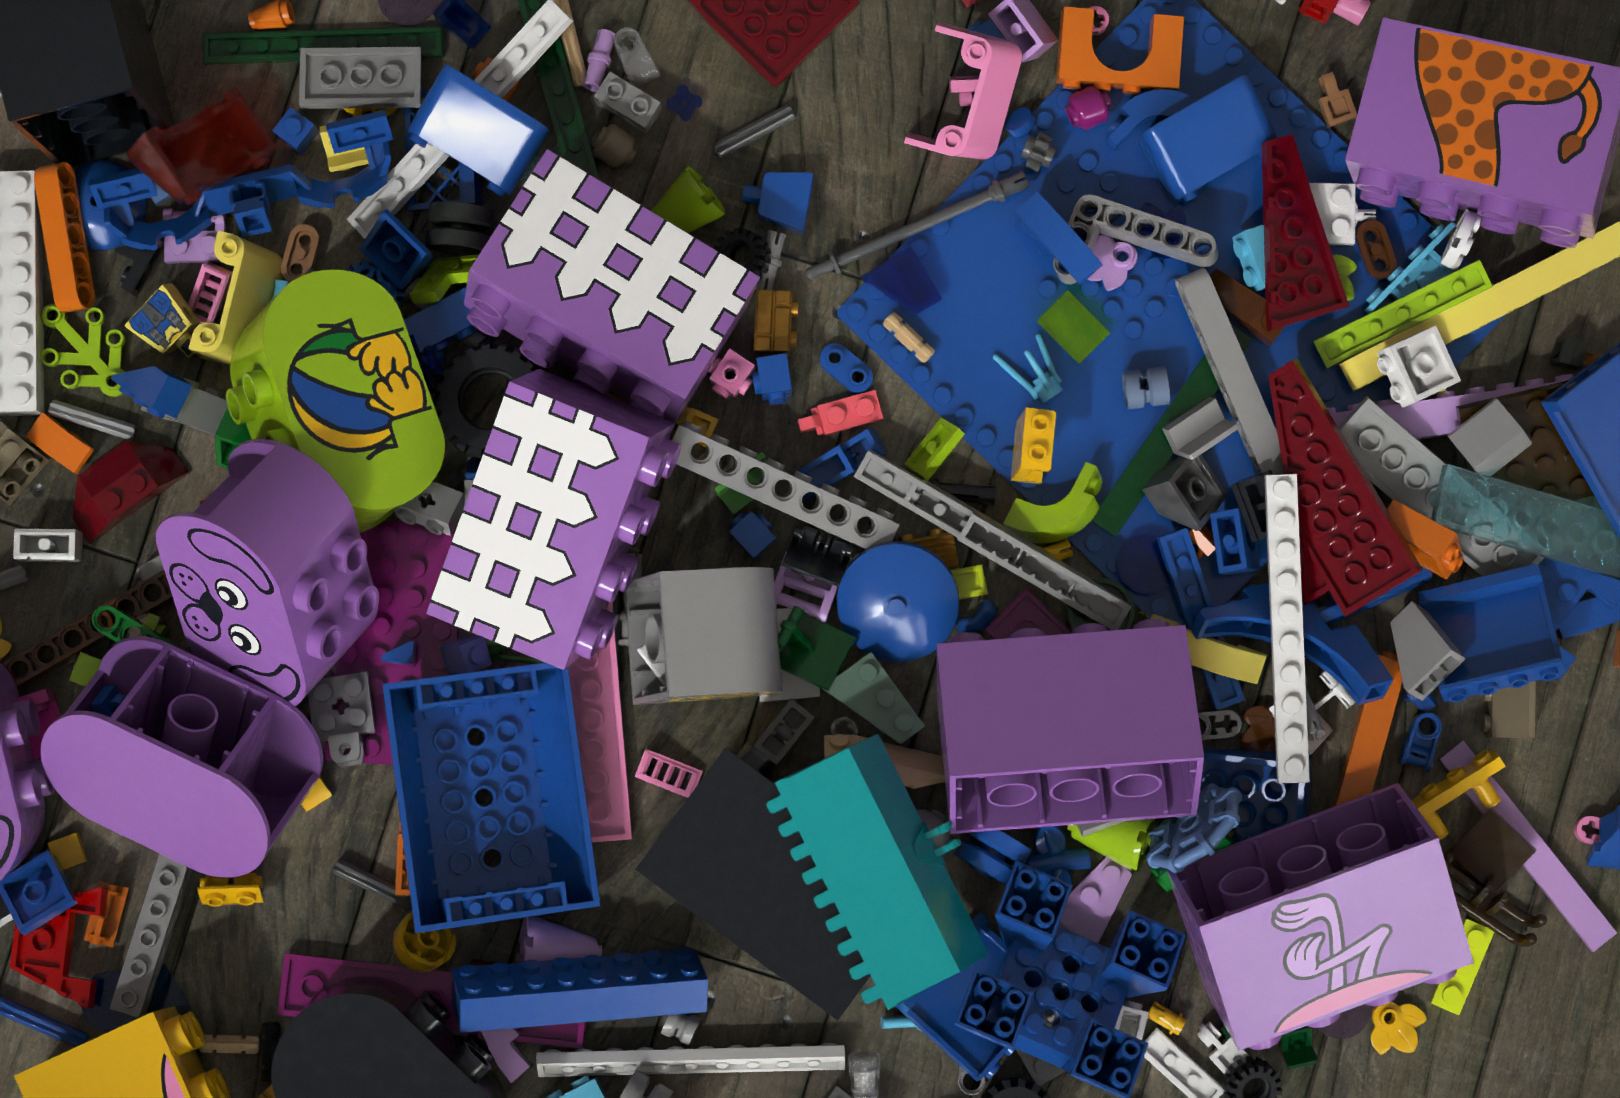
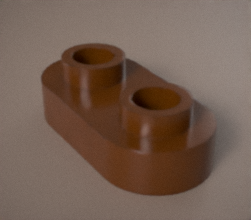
(1376, 250)

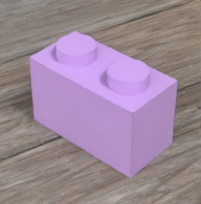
(1024, 26)

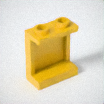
(1033, 445)

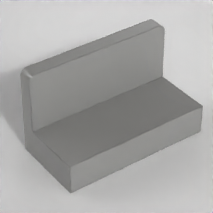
(1198, 429)

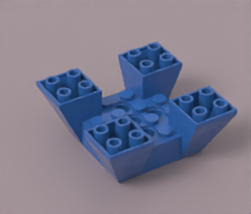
(1079, 1041)

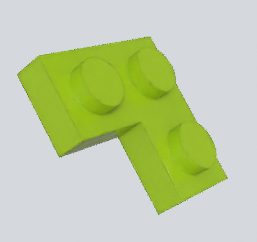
(440, 276)

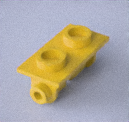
(217, 890)

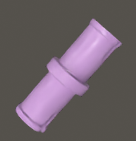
(599, 60)

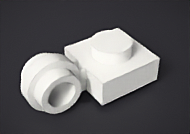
(1225, 1052)

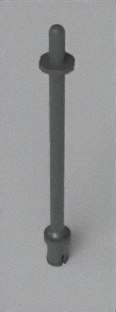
(996, 191)

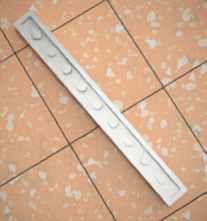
(498, 78)
(1286, 628)
(684, 1061)

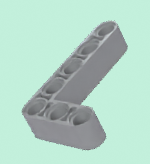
(1129, 233)

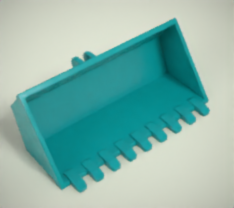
(879, 871)

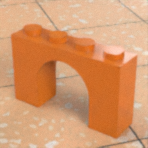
(1080, 66)

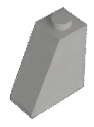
(1422, 650)

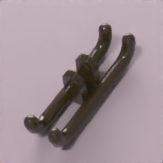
(1486, 904)

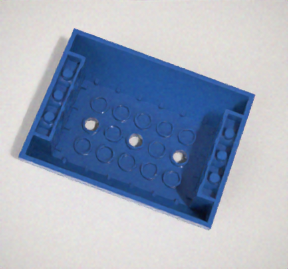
(535, 786)

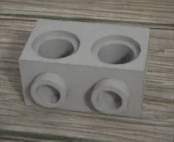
(628, 103)

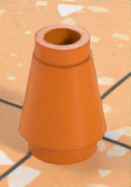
(272, 15)

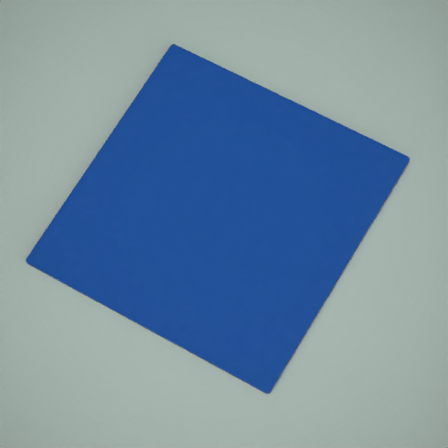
(1004, 280)

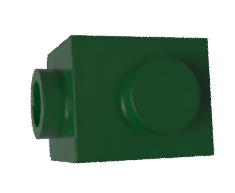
(1298, 1048)

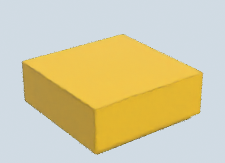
(68, 850)

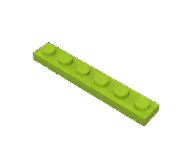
(1403, 313)

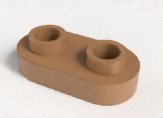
(301, 255)

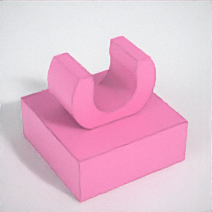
(965, 86)

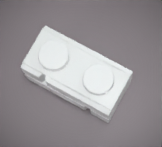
(48, 545)

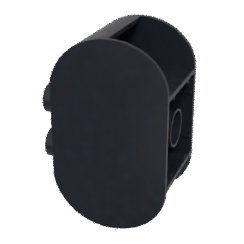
(379, 1043)

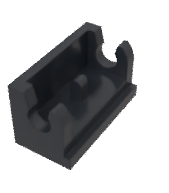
(1251, 501)

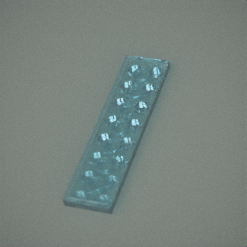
(1526, 520)

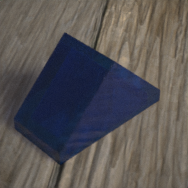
(461, 21)

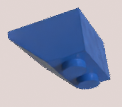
(396, 251)

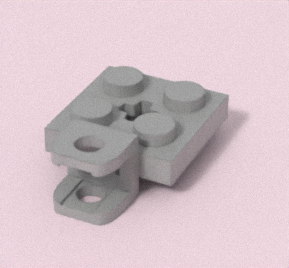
(346, 729)

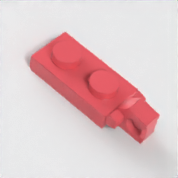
(843, 414)

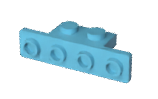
(1420, 272)

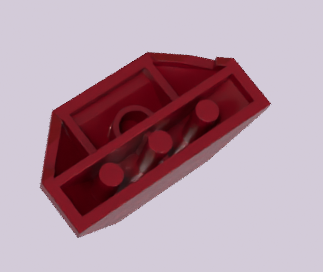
(122, 485)

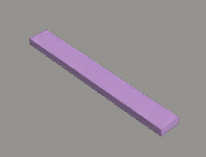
(1543, 864)

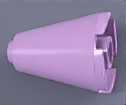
(547, 940)

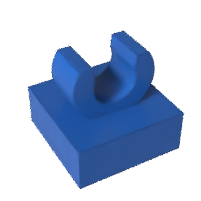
(107, 700)

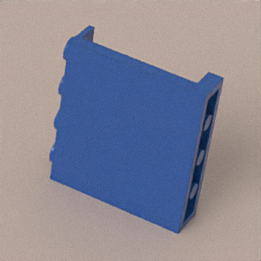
(1499, 628)
(938, 1006)

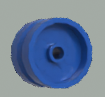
(990, 855)

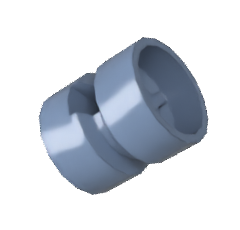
(1156, 392)

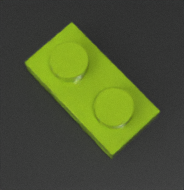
(934, 449)

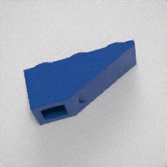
(155, 389)

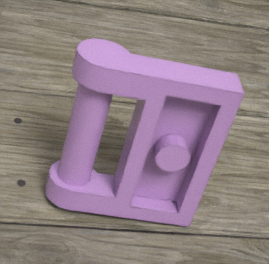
(196, 249)
(806, 585)

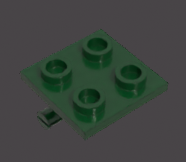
(812, 648)

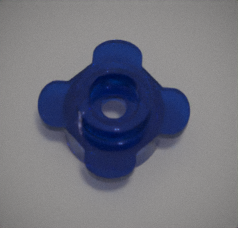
(685, 112)

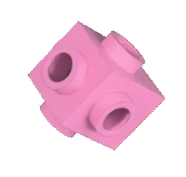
(734, 364)

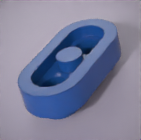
(845, 368)

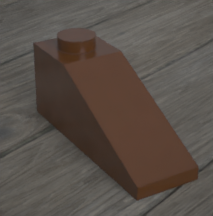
(1244, 307)

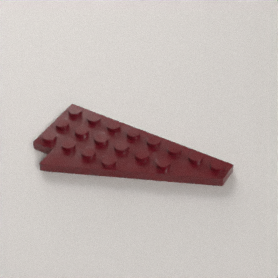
(1343, 525)

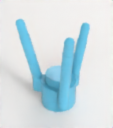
(1046, 384)

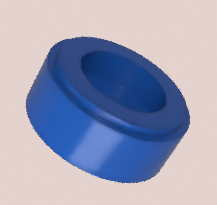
(1020, 122)

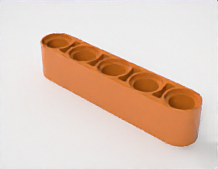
(64, 237)

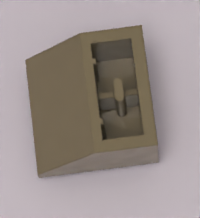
(18, 463)

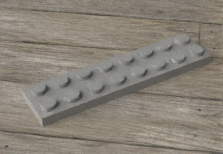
(1411, 476)

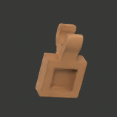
(1336, 105)

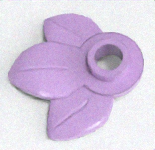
(1113, 271)

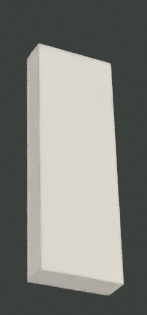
(1180, 1067)

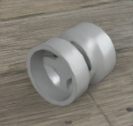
(681, 1026)

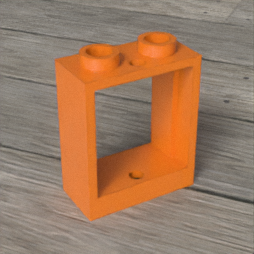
(1430, 542)

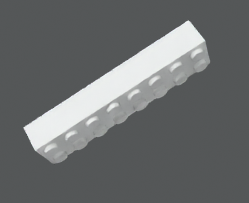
(20, 296)

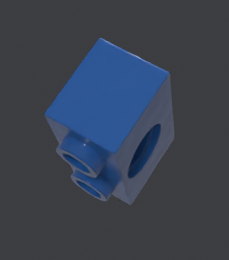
(1233, 543)

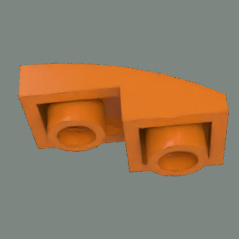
(59, 443)

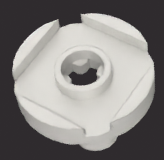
(1461, 241)

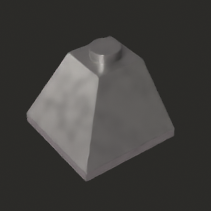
(1186, 492)

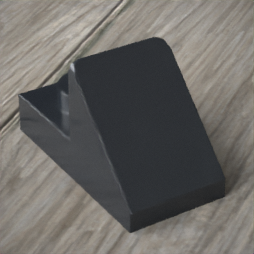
(144, 260)

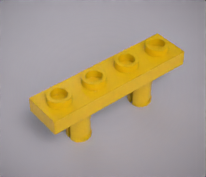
(1459, 781)

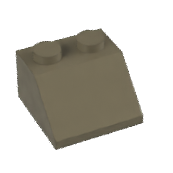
(1510, 713)

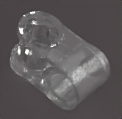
(636, 61)
(864, 1074)

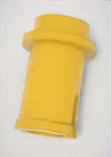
(1055, 549)
(1166, 1018)

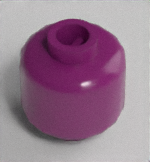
(1088, 108)

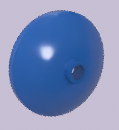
(96, 233)

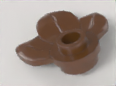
(1261, 733)

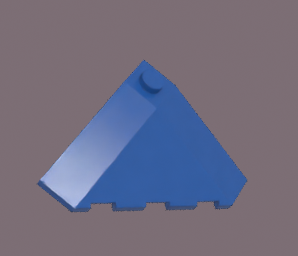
(1264, 801)

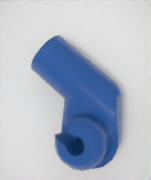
(980, 620)

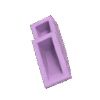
(506, 1054)

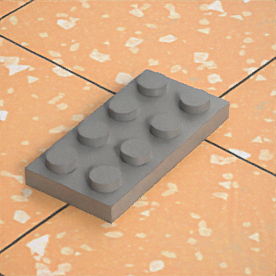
(360, 77)

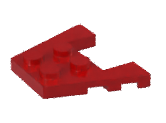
(46, 951)

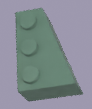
(876, 699)

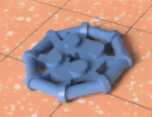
(1197, 835)

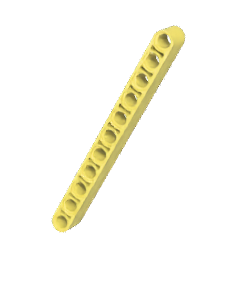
(1498, 300)

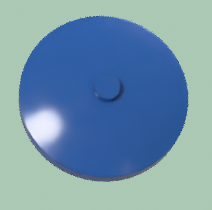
(898, 601)

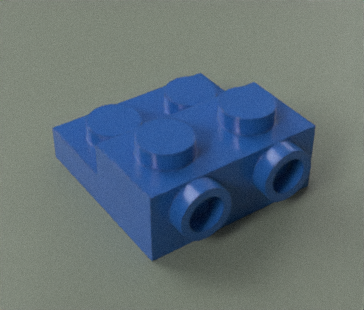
(36, 892)

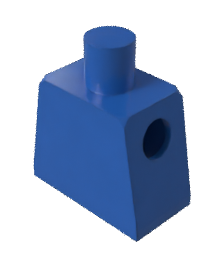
(782, 199)

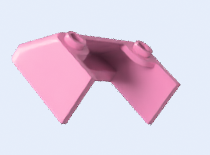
(999, 68)

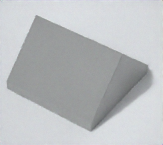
(1490, 438)

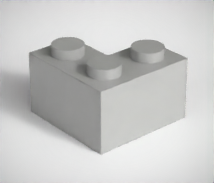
(200, 410)

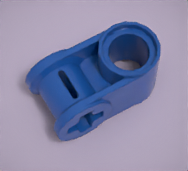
(1419, 743)

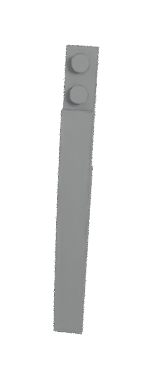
(993, 540)

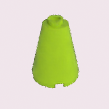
(689, 203)
(1121, 843)

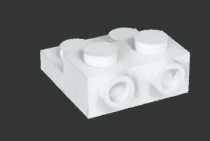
(1417, 367)

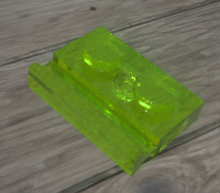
(1073, 327)

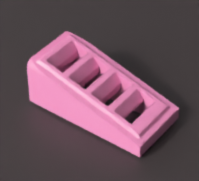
(218, 299)
(645, 762)

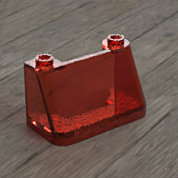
(203, 149)

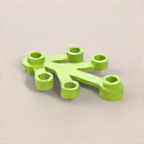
(88, 353)

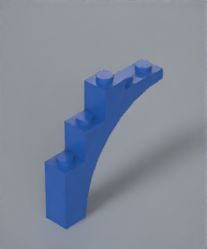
(1338, 651)

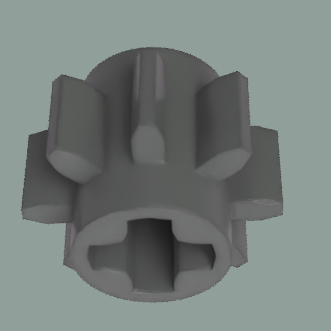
(1038, 151)

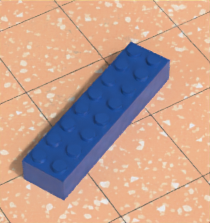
(578, 990)

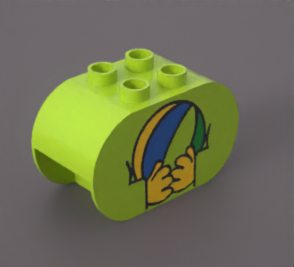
(343, 385)

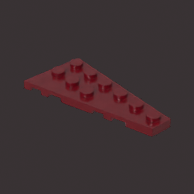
(1298, 258)

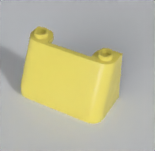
(248, 293)

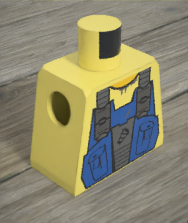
(165, 321)

